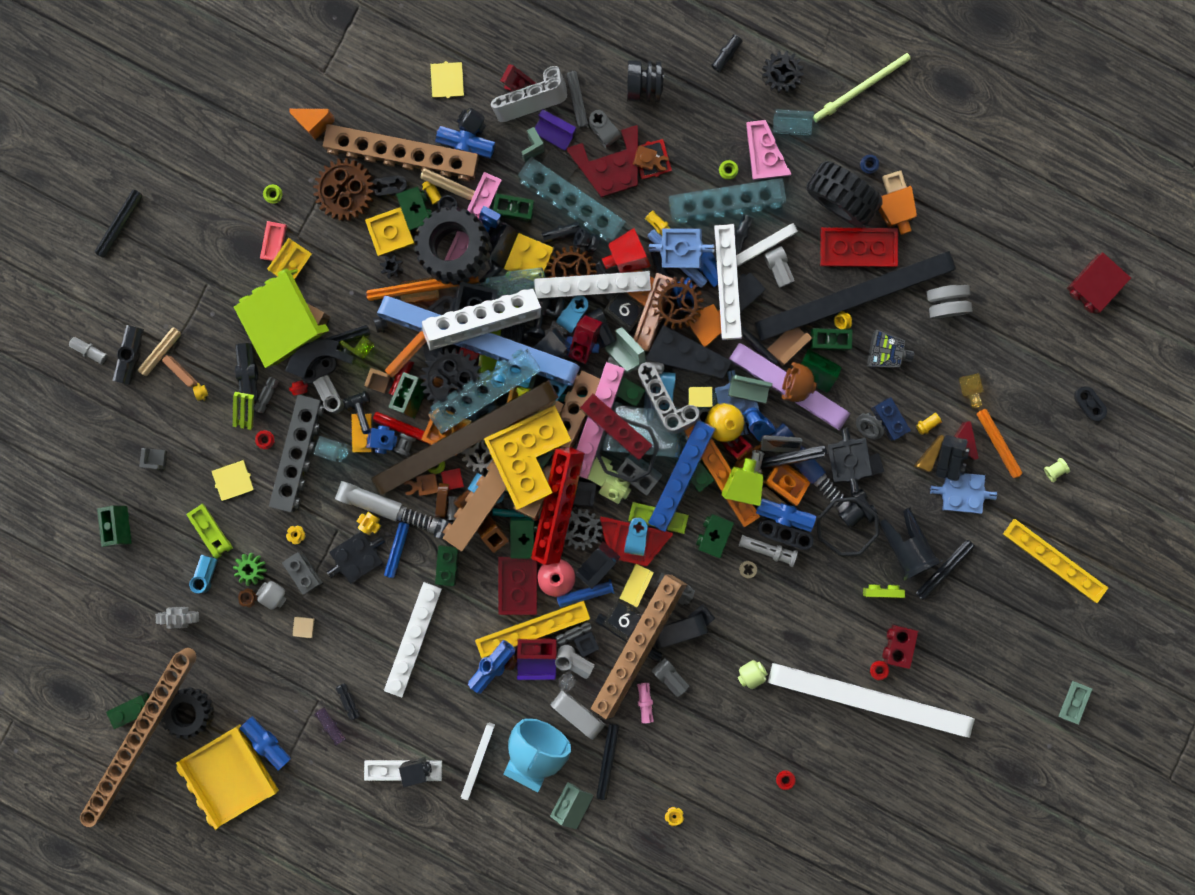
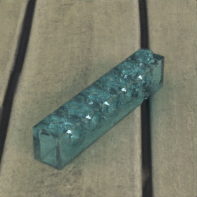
(533, 168)
(773, 187)
(445, 421)

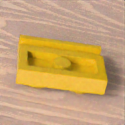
(291, 257)

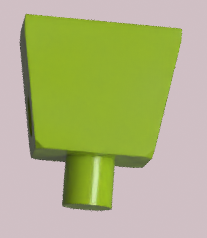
(744, 484)

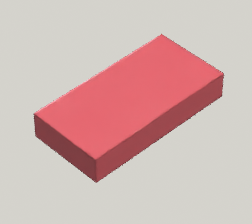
(273, 240)

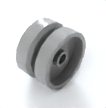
(949, 301)

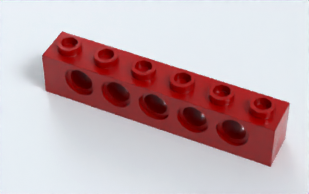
(557, 506)

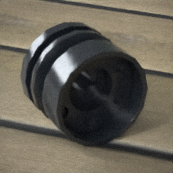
(644, 81)

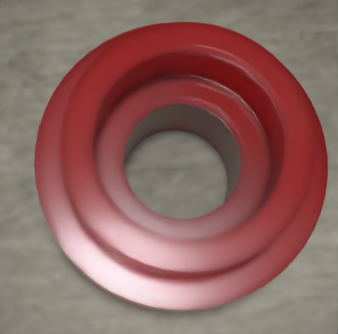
(298, 387)
(258, 439)
(885, 670)
(785, 786)

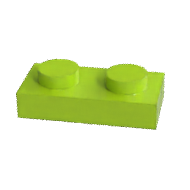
(891, 591)

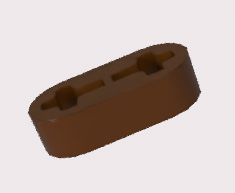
(442, 500)

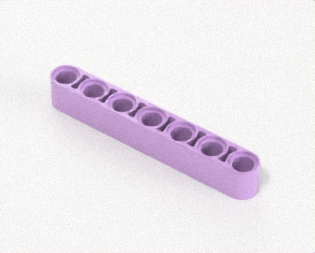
(769, 372)

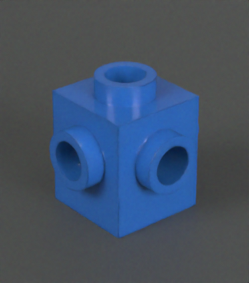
(374, 439)

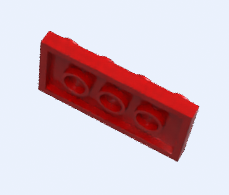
(858, 247)

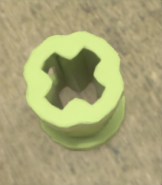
(1057, 469)

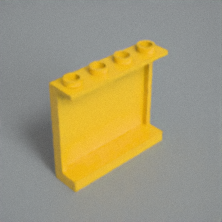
(226, 777)

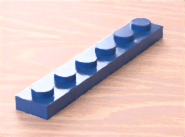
(681, 475)

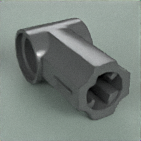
(667, 673)

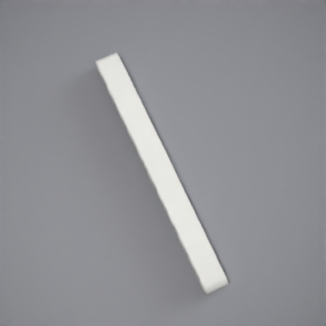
(871, 700)

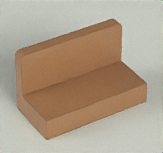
(789, 344)

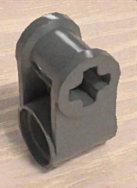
(606, 131)

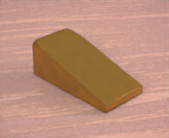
(928, 459)

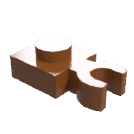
(647, 158)
(425, 484)

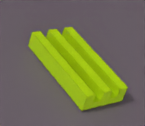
(242, 422)

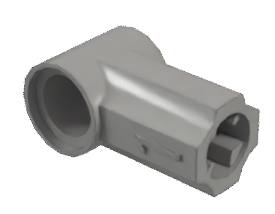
(777, 262)
(328, 393)
(569, 660)

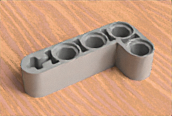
(531, 98)
(663, 397)

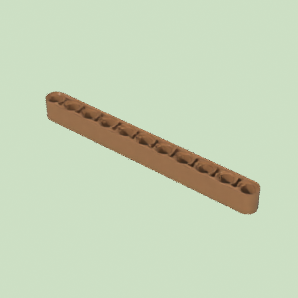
(143, 731)

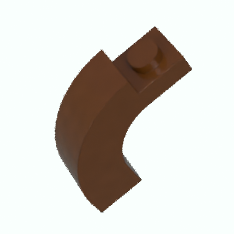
(489, 529)

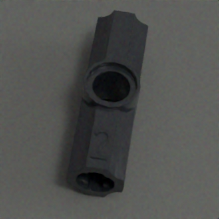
(131, 341)
(246, 370)

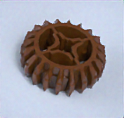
(580, 258)
(669, 318)

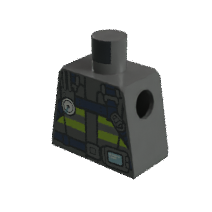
(887, 351)

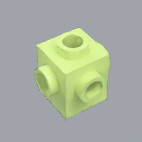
(615, 488)

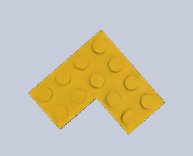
(517, 451)

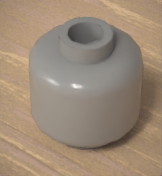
(271, 595)

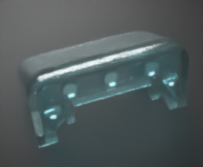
(668, 443)

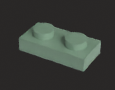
(1075, 702)

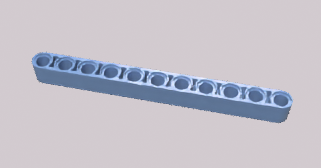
(486, 344)

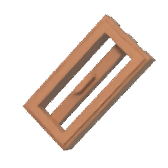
(179, 371)

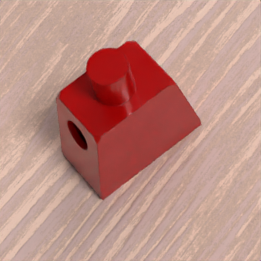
(627, 253)

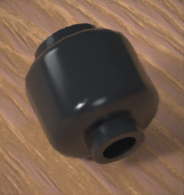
(471, 121)

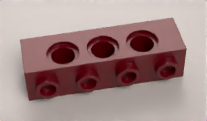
(615, 427)

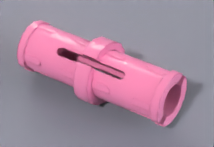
(645, 703)

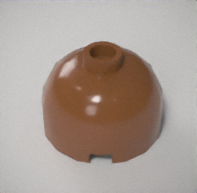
(798, 383)

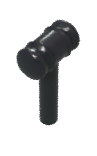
(356, 402)

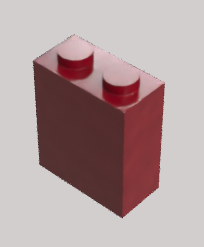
(1098, 283)

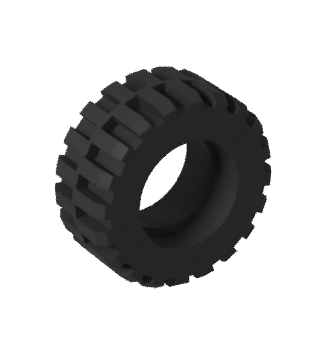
(844, 194)
(436, 229)

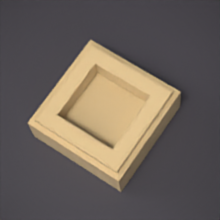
(894, 182)
(303, 627)

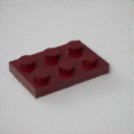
(517, 586)

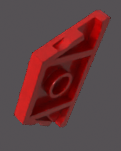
(617, 532)

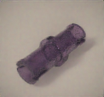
(329, 726)

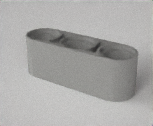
(577, 714)

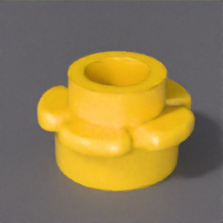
(843, 320)
(200, 392)
(300, 534)
(674, 821)

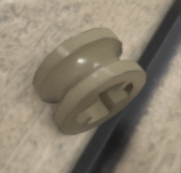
(742, 569)

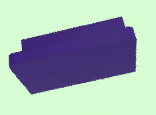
(555, 130)
(536, 669)

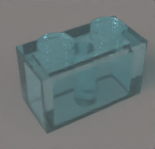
(331, 449)

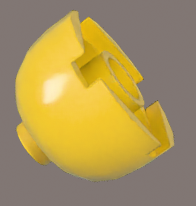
(727, 421)

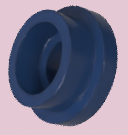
(869, 158)

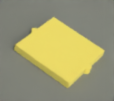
(447, 80)
(232, 480)

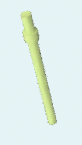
(830, 108)

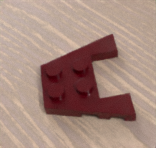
(612, 172)

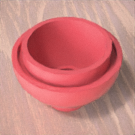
(563, 586)

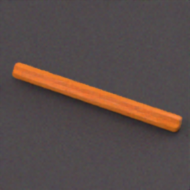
(411, 288)

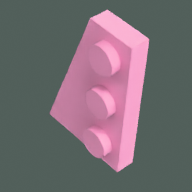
(764, 154)

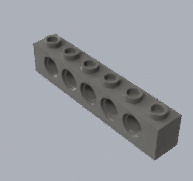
(283, 479)

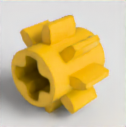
(368, 523)

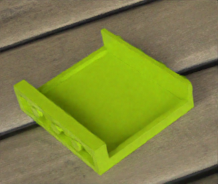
(278, 319)

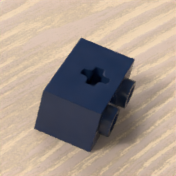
(891, 418)

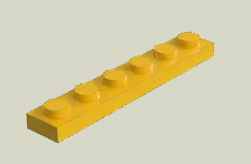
(1055, 561)
(534, 628)

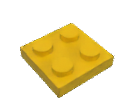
(389, 232)
(528, 254)

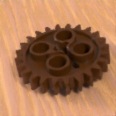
(330, 179)

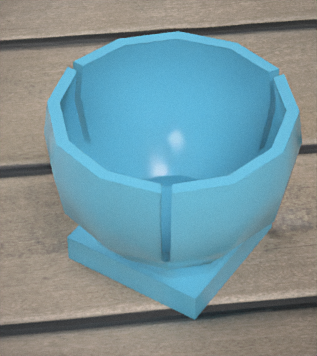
(536, 752)

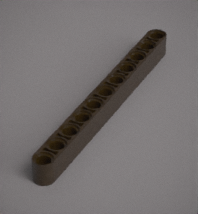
(465, 437)

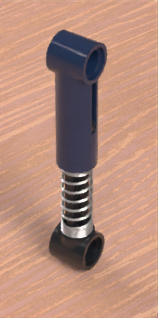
(814, 473)

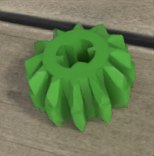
(254, 563)

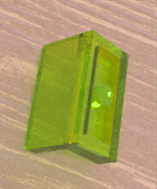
(361, 348)

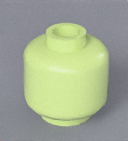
(752, 674)

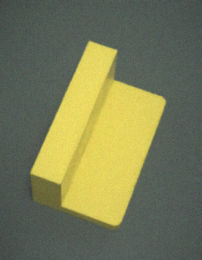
(636, 585)

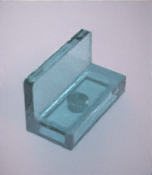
(792, 122)

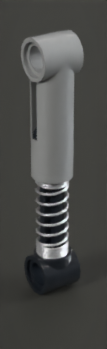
(388, 508)

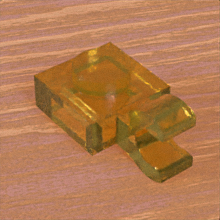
(971, 386)

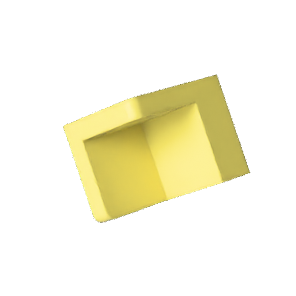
(700, 396)

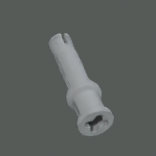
(777, 553)

